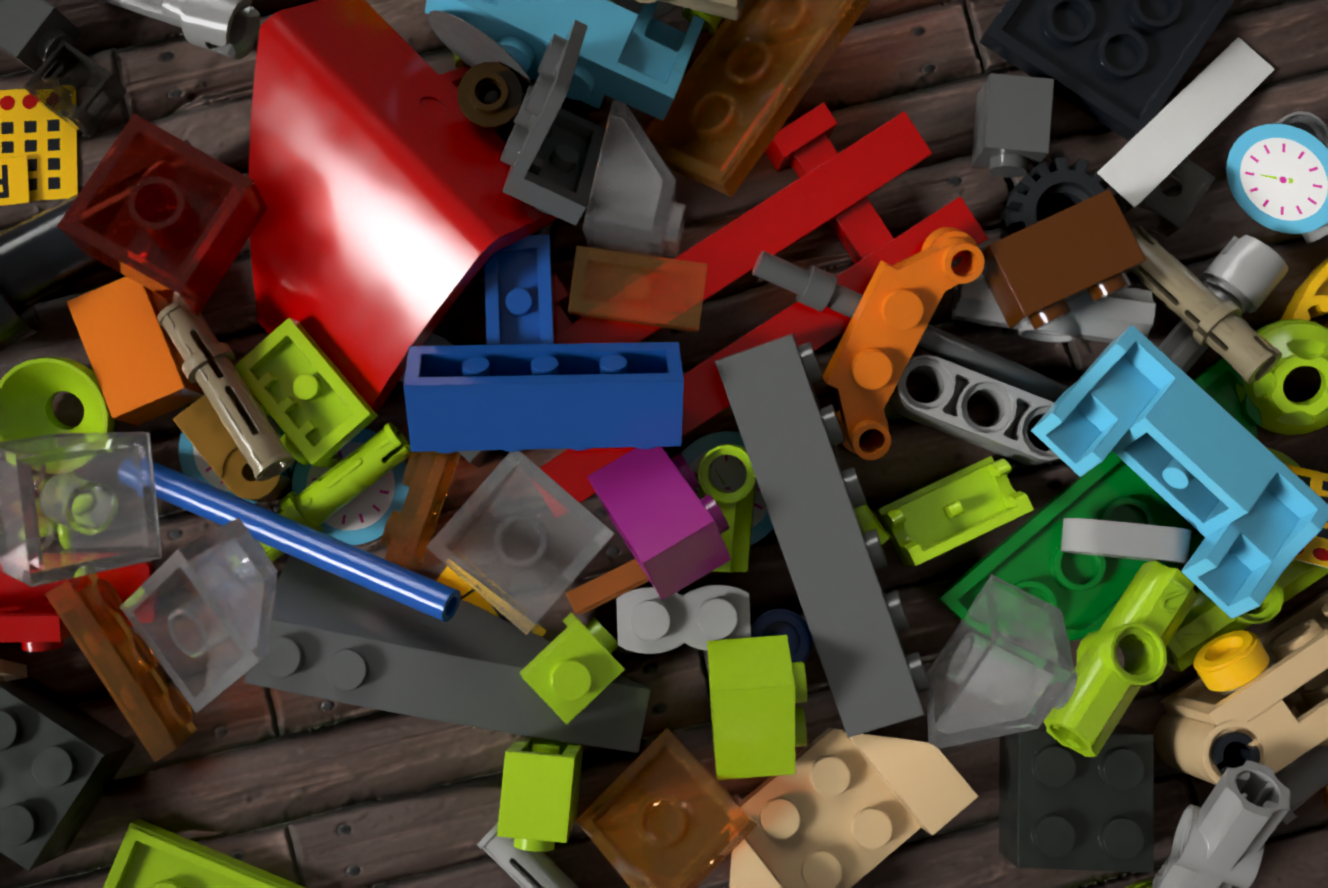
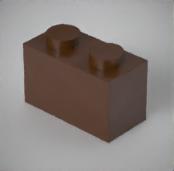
(1061, 260)

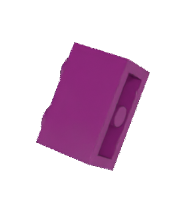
(662, 518)

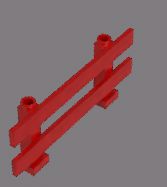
(828, 190)

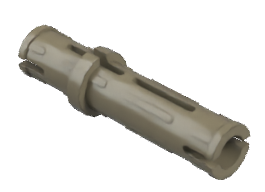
(1210, 318)
(263, 448)

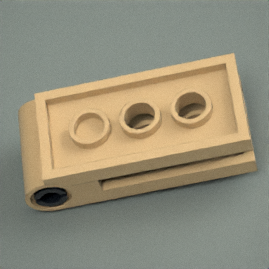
(1262, 721)

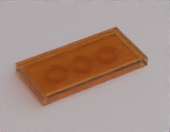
(748, 87)

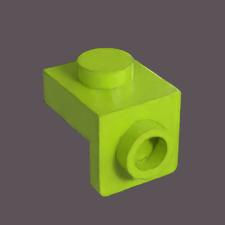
(574, 667)

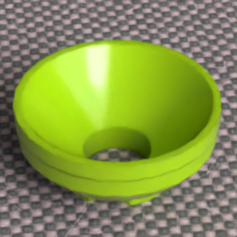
(1301, 345)
(29, 395)

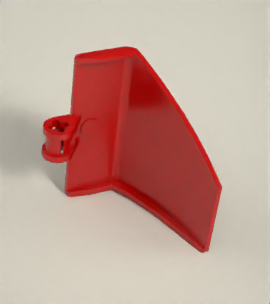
(369, 189)

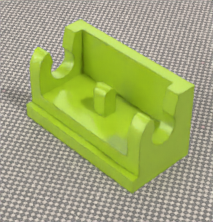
(953, 511)

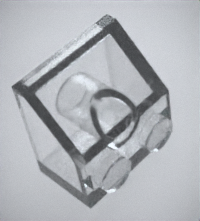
(632, 193)
(76, 505)
(521, 541)
(208, 612)
(1000, 668)

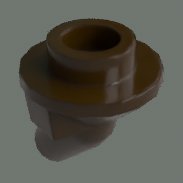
(490, 95)

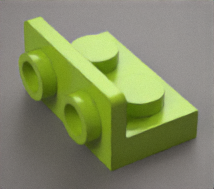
(304, 395)

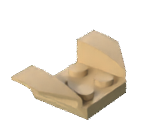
(845, 810)

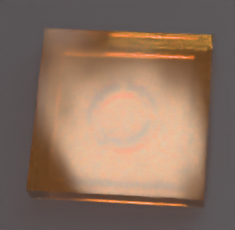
(666, 819)

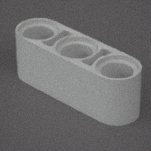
(948, 410)

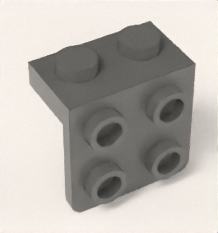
(549, 147)

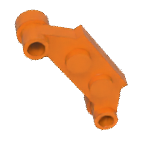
(888, 331)

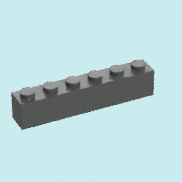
(822, 535)

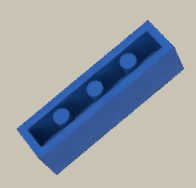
(544, 396)

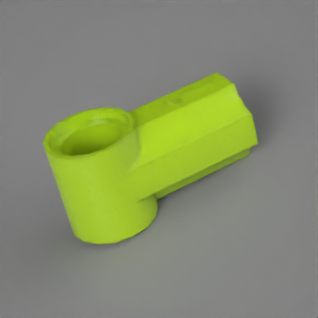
(735, 505)

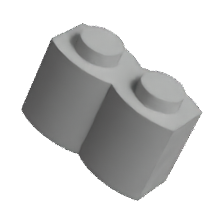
(693, 618)

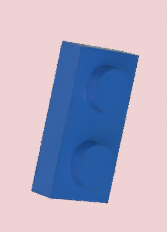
(520, 293)

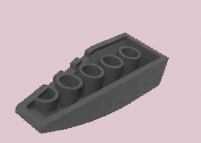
(385, 656)

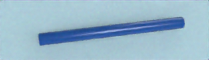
(308, 544)

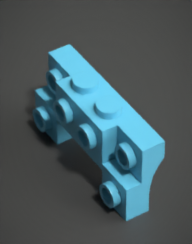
(615, 59)
(1196, 459)

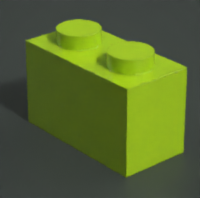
(754, 706)
(539, 792)

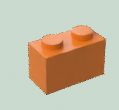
(131, 351)

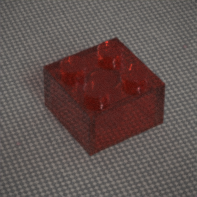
(164, 214)

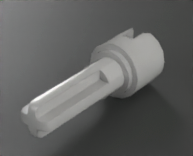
(214, 25)
(1241, 273)

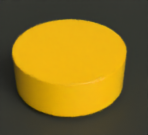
(1231, 660)

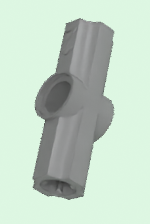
(1088, 319)
(1227, 835)

